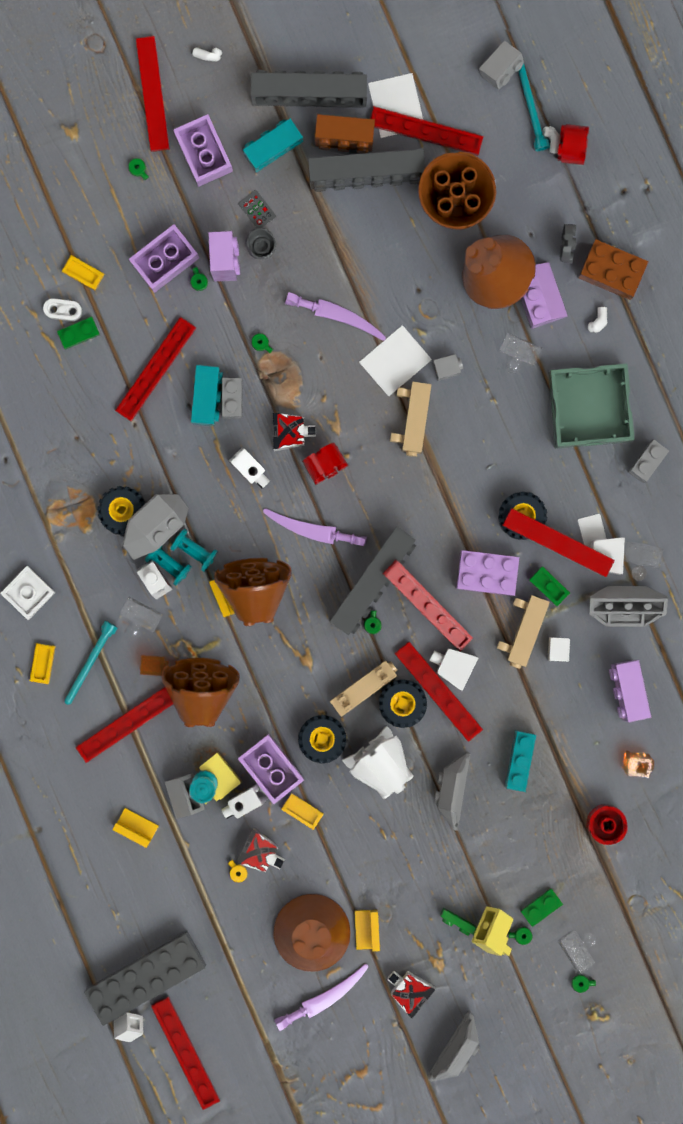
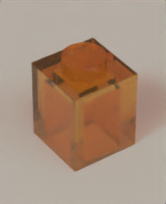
(153, 665)

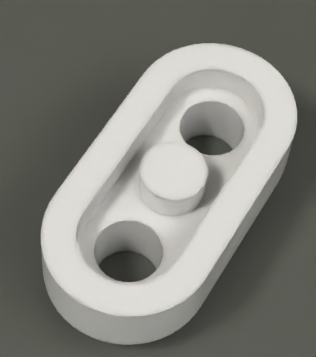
(63, 309)

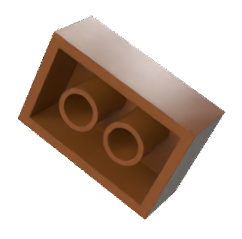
(344, 133)
(613, 269)

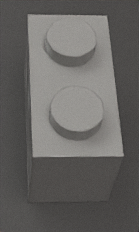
(501, 65)
(232, 398)
(648, 461)
(180, 796)

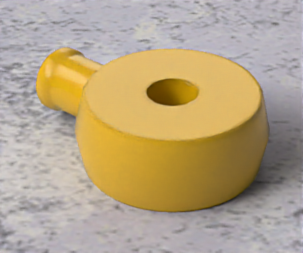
(237, 868)

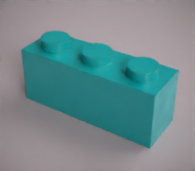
(272, 145)
(206, 395)
(520, 761)

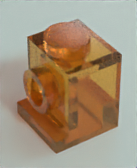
(642, 769)

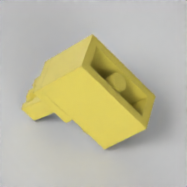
(224, 773)
(493, 931)

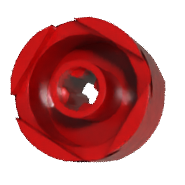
(574, 144)
(325, 463)
(607, 835)

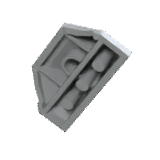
(154, 524)
(627, 606)
(452, 789)
(457, 1051)

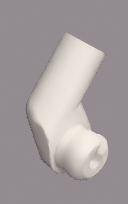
(206, 55)
(553, 136)
(600, 322)

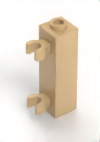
(416, 418)
(527, 631)
(364, 687)

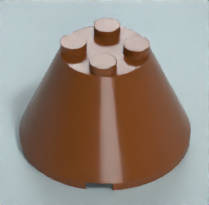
(457, 190)
(498, 271)
(253, 588)
(200, 689)
(312, 932)

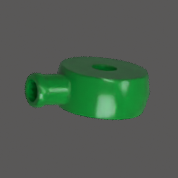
(140, 171)
(196, 277)
(265, 343)
(372, 619)
(518, 935)
(586, 983)

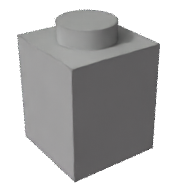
(447, 367)

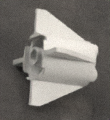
(381, 764)

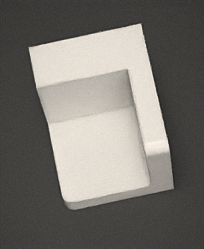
(558, 649)
(128, 1027)

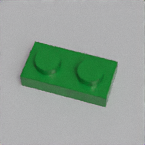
(78, 333)
(549, 586)
(541, 907)
(465, 926)

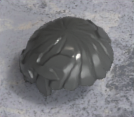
(260, 243)

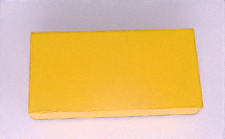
(83, 272)
(42, 663)
(302, 811)

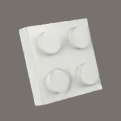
(27, 593)

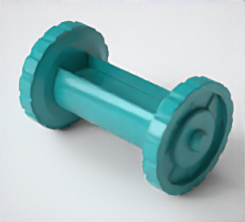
(194, 550)
(169, 565)
(203, 786)

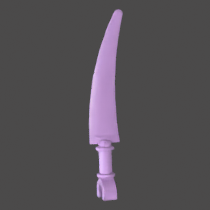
(334, 312)
(316, 532)
(321, 1002)

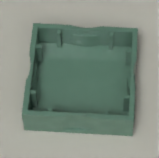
(591, 406)

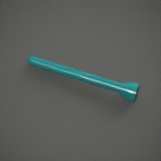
(541, 142)
(107, 631)

